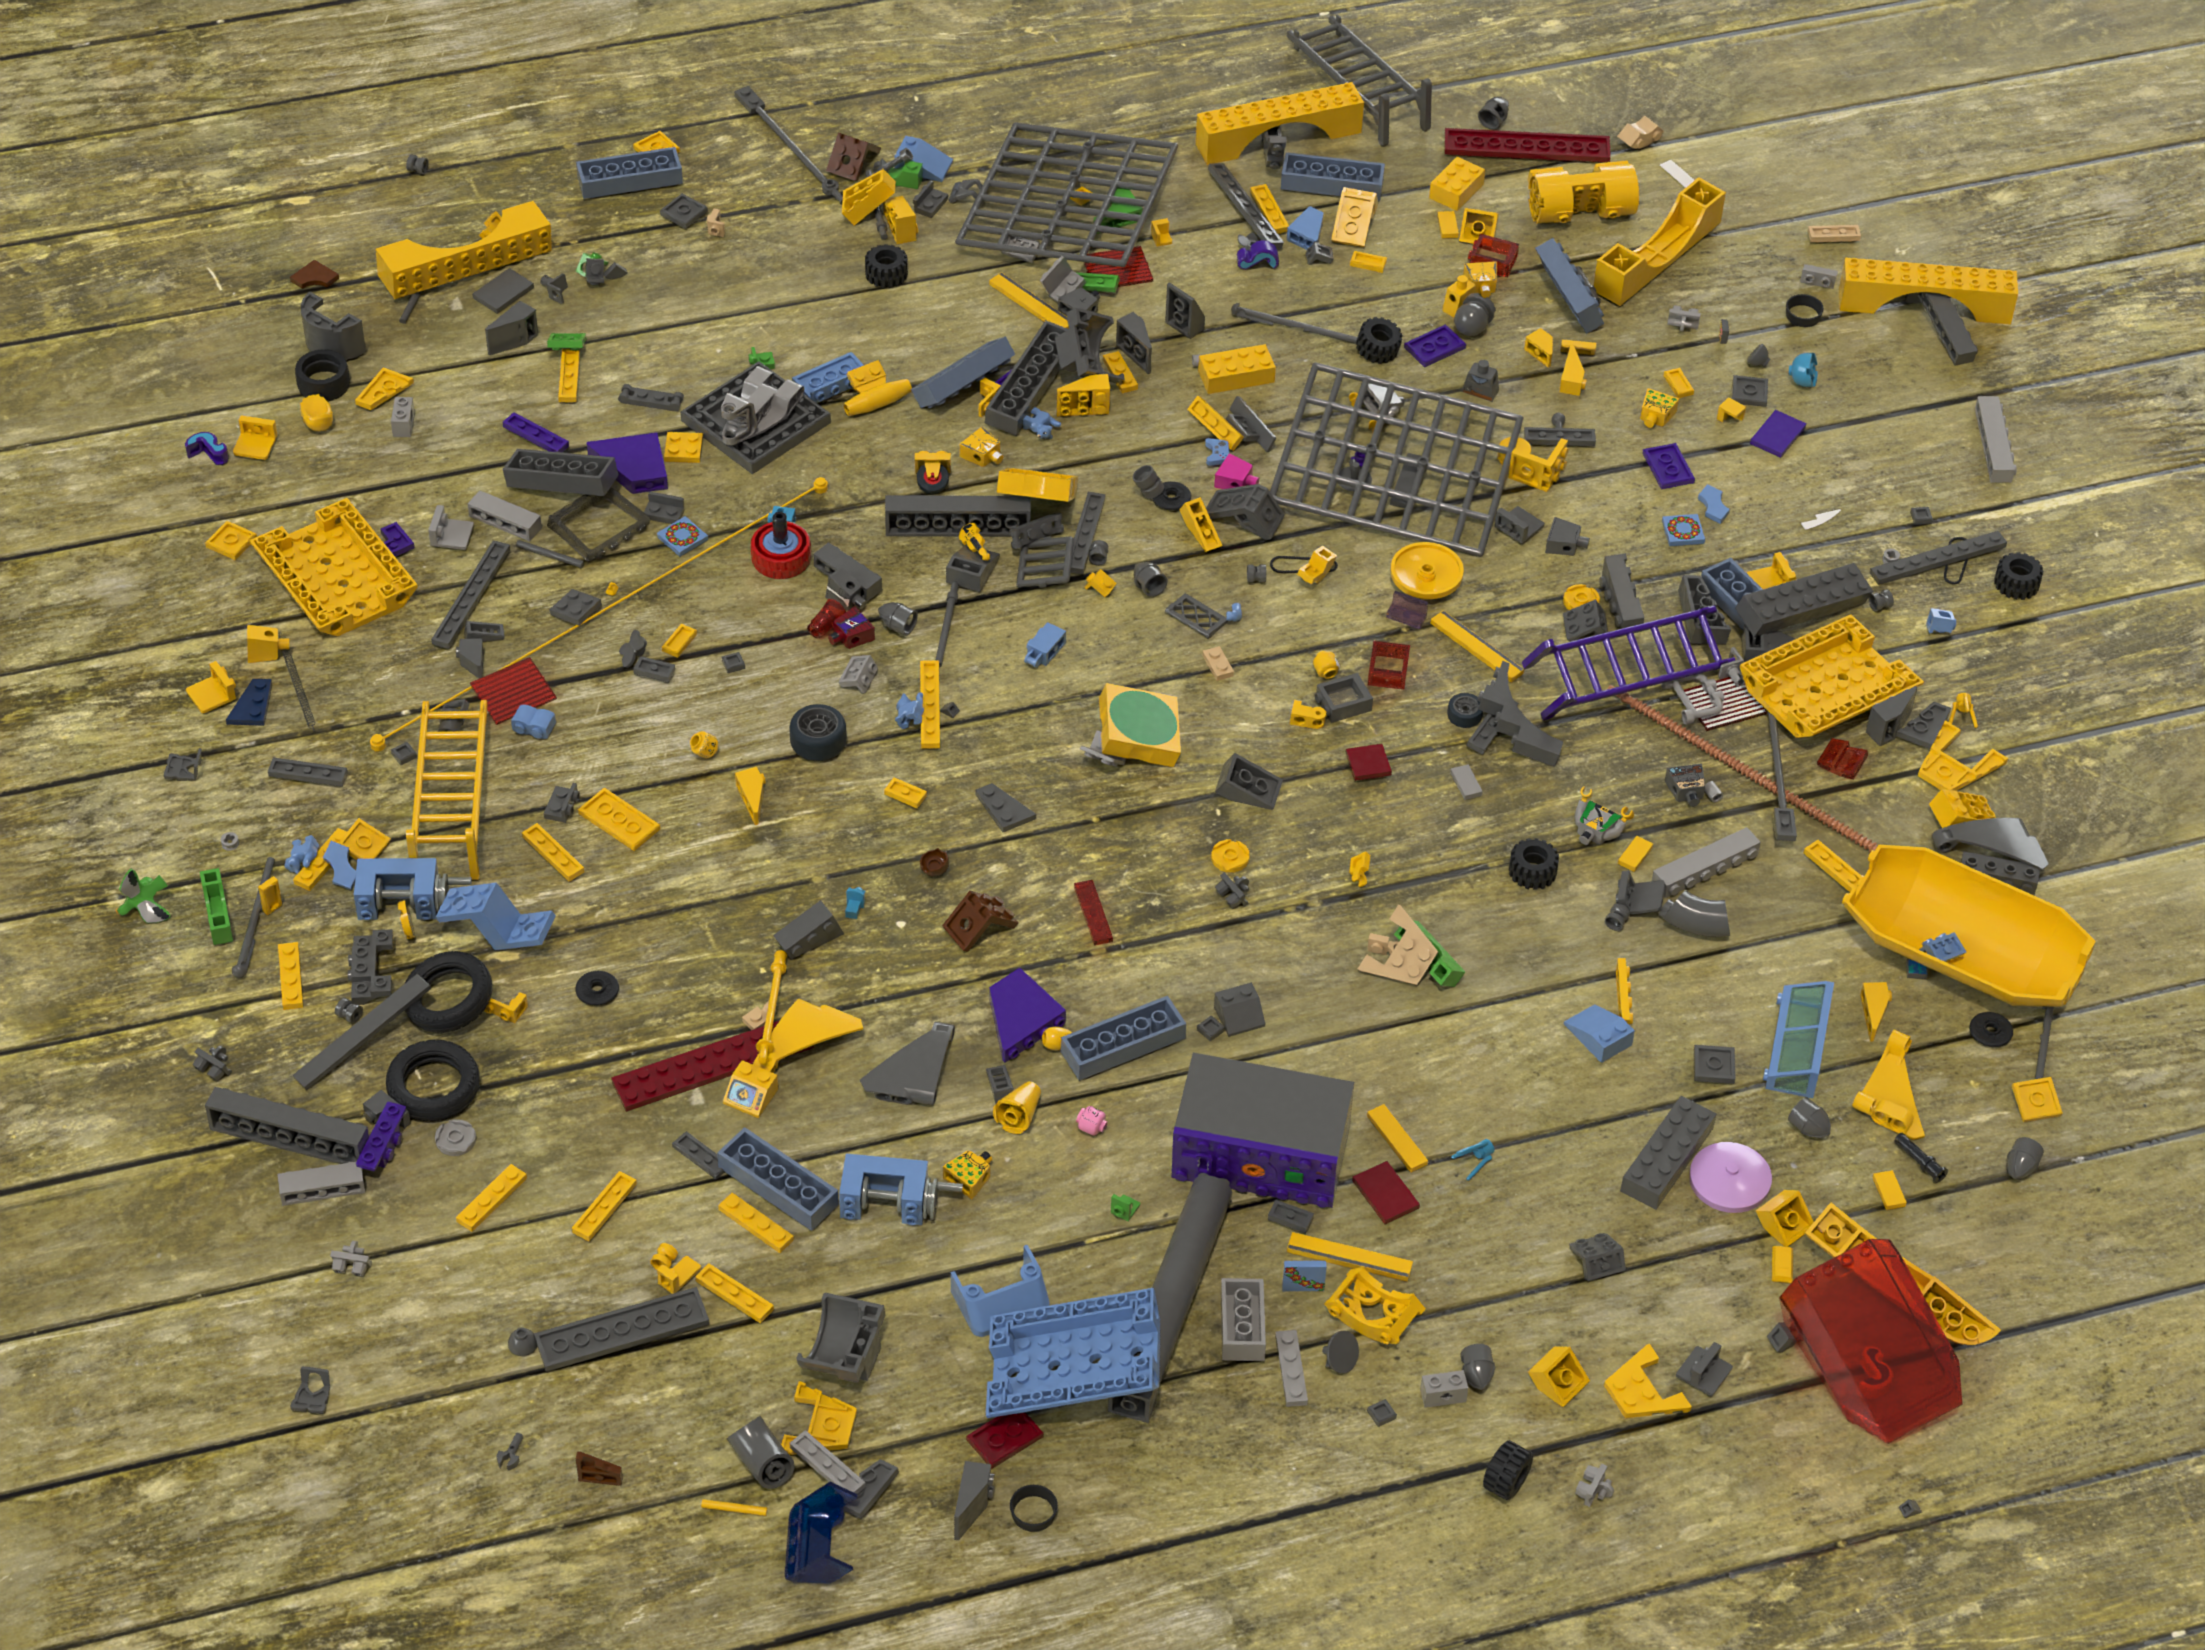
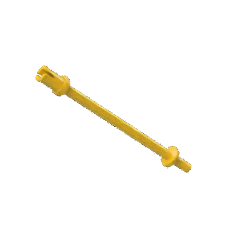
(778, 967)

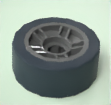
(1464, 710)

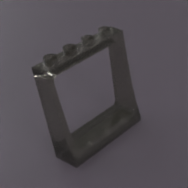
(557, 520)

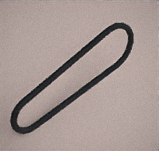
(1294, 557)
(1964, 566)

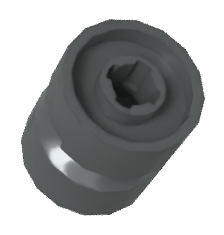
(1148, 481)

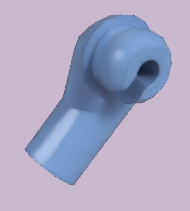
(1236, 613)

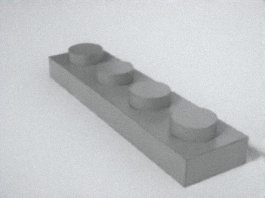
(1291, 1368)
(826, 1463)

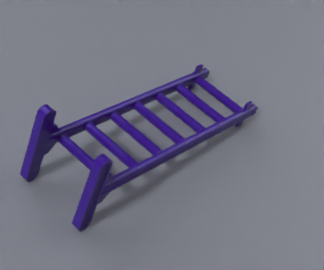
(1571, 699)

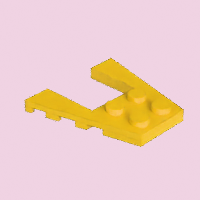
(1949, 773)

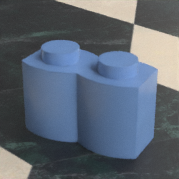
(533, 721)

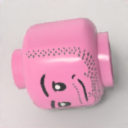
(1091, 1120)

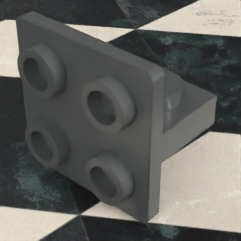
(1705, 1369)

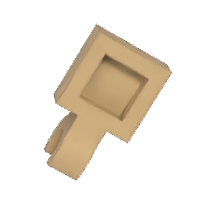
(1380, 944)
(756, 1017)

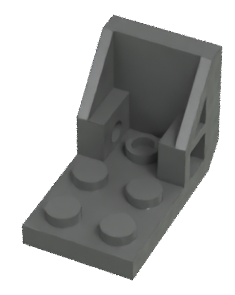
(1251, 506)

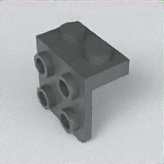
(1640, 897)

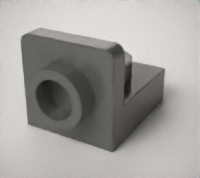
(1319, 252)
(594, 271)

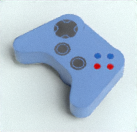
(1219, 449)

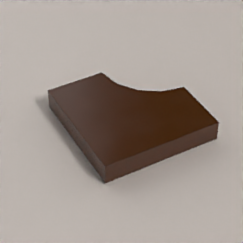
(314, 274)

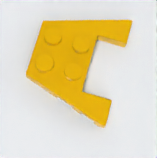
(1635, 1392)
(830, 1422)

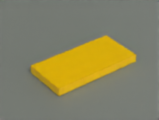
(619, 819)

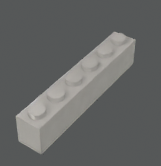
(1995, 439)
(1707, 861)

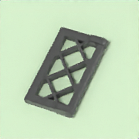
(1195, 604)

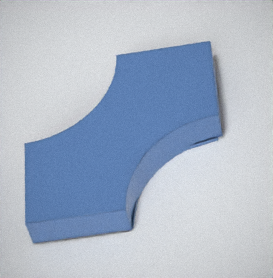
(1715, 508)
(337, 857)

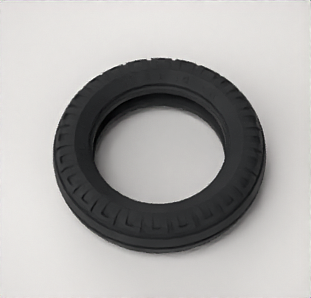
(464, 1012)
(426, 1052)

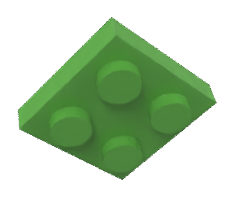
(574, 341)

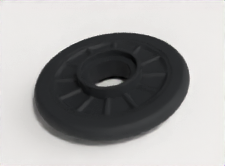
(1182, 496)
(591, 997)
(1979, 1030)

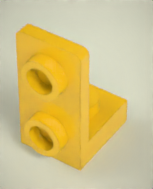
(988, 390)
(508, 1013)
(675, 1278)

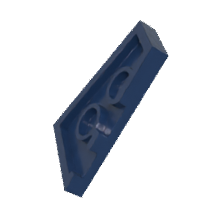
(252, 705)

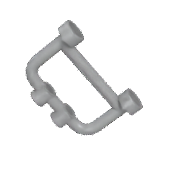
(1708, 686)

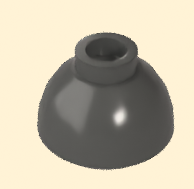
(1759, 356)
(522, 1342)

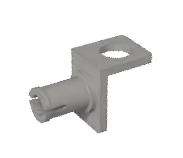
(1732, 669)

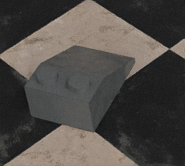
(1183, 312)
(1134, 340)
(1248, 783)
(973, 1495)

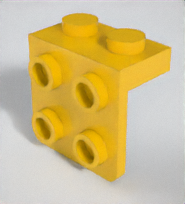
(255, 438)
(1774, 575)
(214, 690)

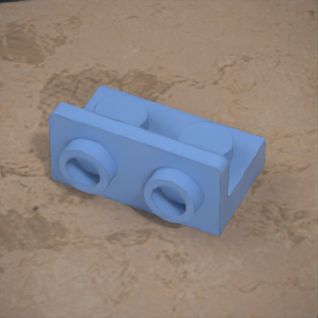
(1944, 947)

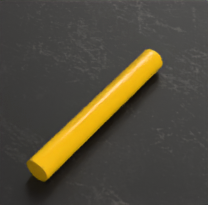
(734, 1507)

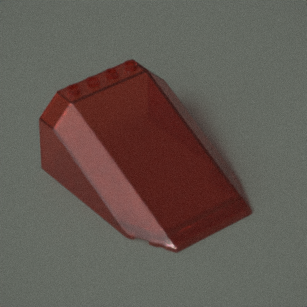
(1874, 1340)

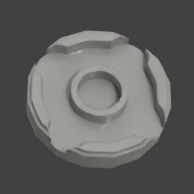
(455, 1137)

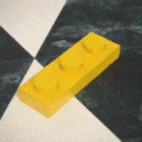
(1117, 366)

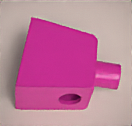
(1234, 473)

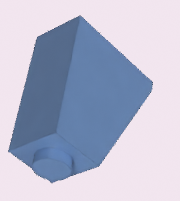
(1306, 228)

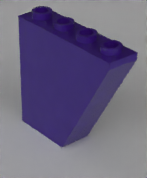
(637, 461)
(1022, 1013)

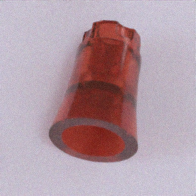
(823, 621)

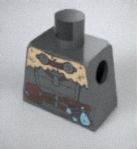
(1686, 783)

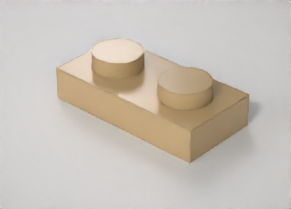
(1218, 663)

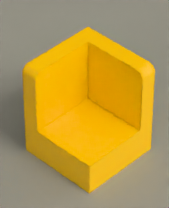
(1160, 232)
(1731, 408)

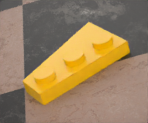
(383, 387)

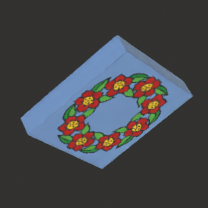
(1683, 530)
(682, 536)

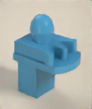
(855, 902)

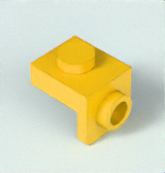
(1100, 582)

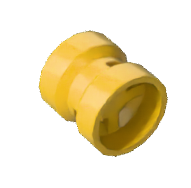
(665, 1255)

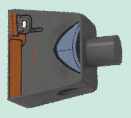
(1482, 381)

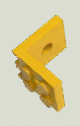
(1543, 471)

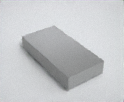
(1466, 782)

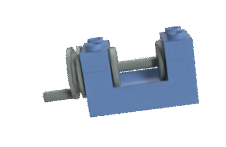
(401, 879)
(890, 1179)

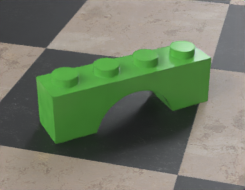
(216, 906)
(1444, 967)

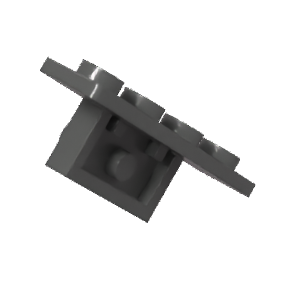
(1249, 424)

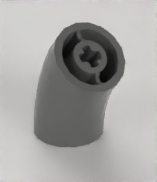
(1699, 915)
(762, 1454)

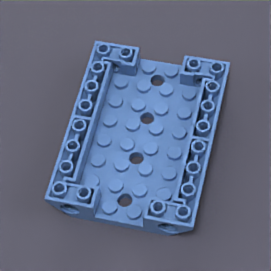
(1072, 1338)

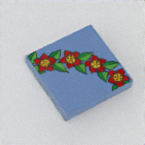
(1304, 1276)

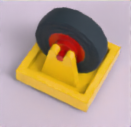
(932, 470)

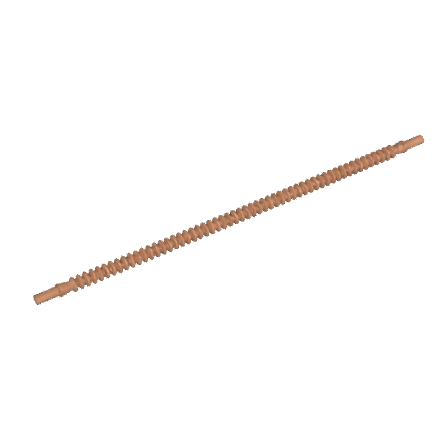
(1677, 729)

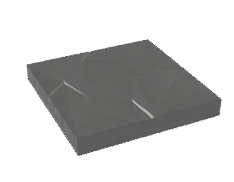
(758, 451)

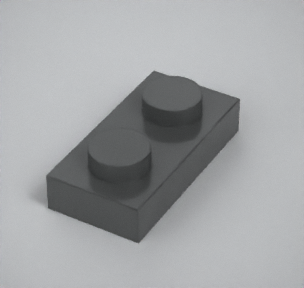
(654, 669)
(1290, 1216)

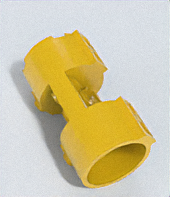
(1557, 195)

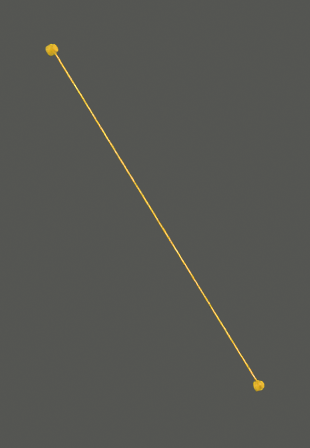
(378, 742)

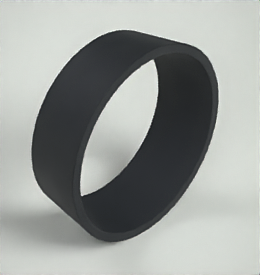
(1806, 300)
(1038, 1491)

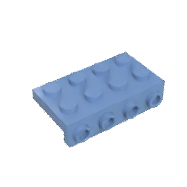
(828, 378)

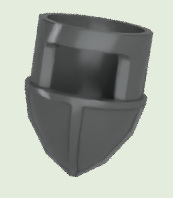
(1493, 112)
(1151, 577)
(895, 617)
(1810, 1119)
(2024, 1157)
(1478, 1365)

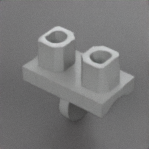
(1683, 319)
(359, 1262)
(1596, 1476)

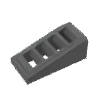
(479, 630)
(1001, 1084)

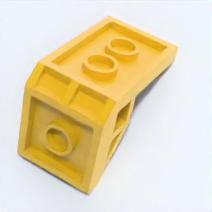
(1354, 217)

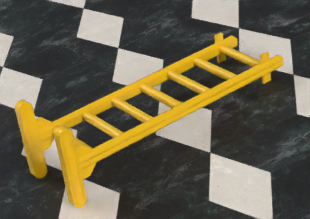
(471, 834)

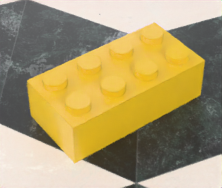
(1236, 369)

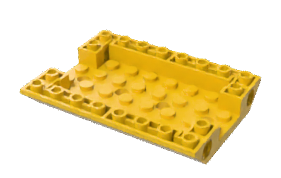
(356, 560)
(1816, 665)

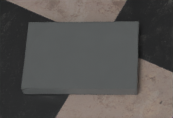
(503, 290)

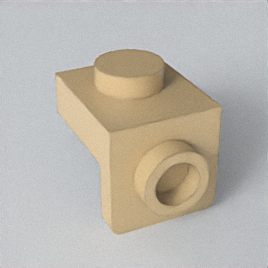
(714, 224)

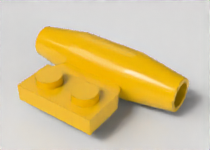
(873, 389)

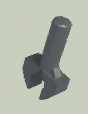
(510, 1453)

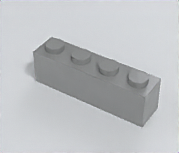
(504, 515)
(320, 1183)

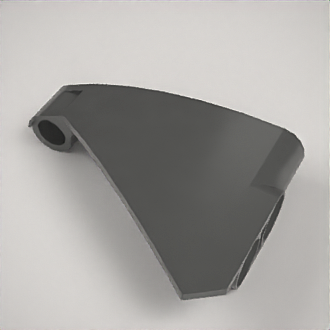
(1996, 834)
(912, 1070)

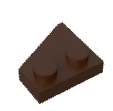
(597, 1470)

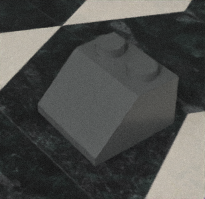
(1239, 1009)

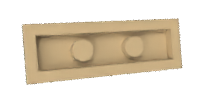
(1834, 233)

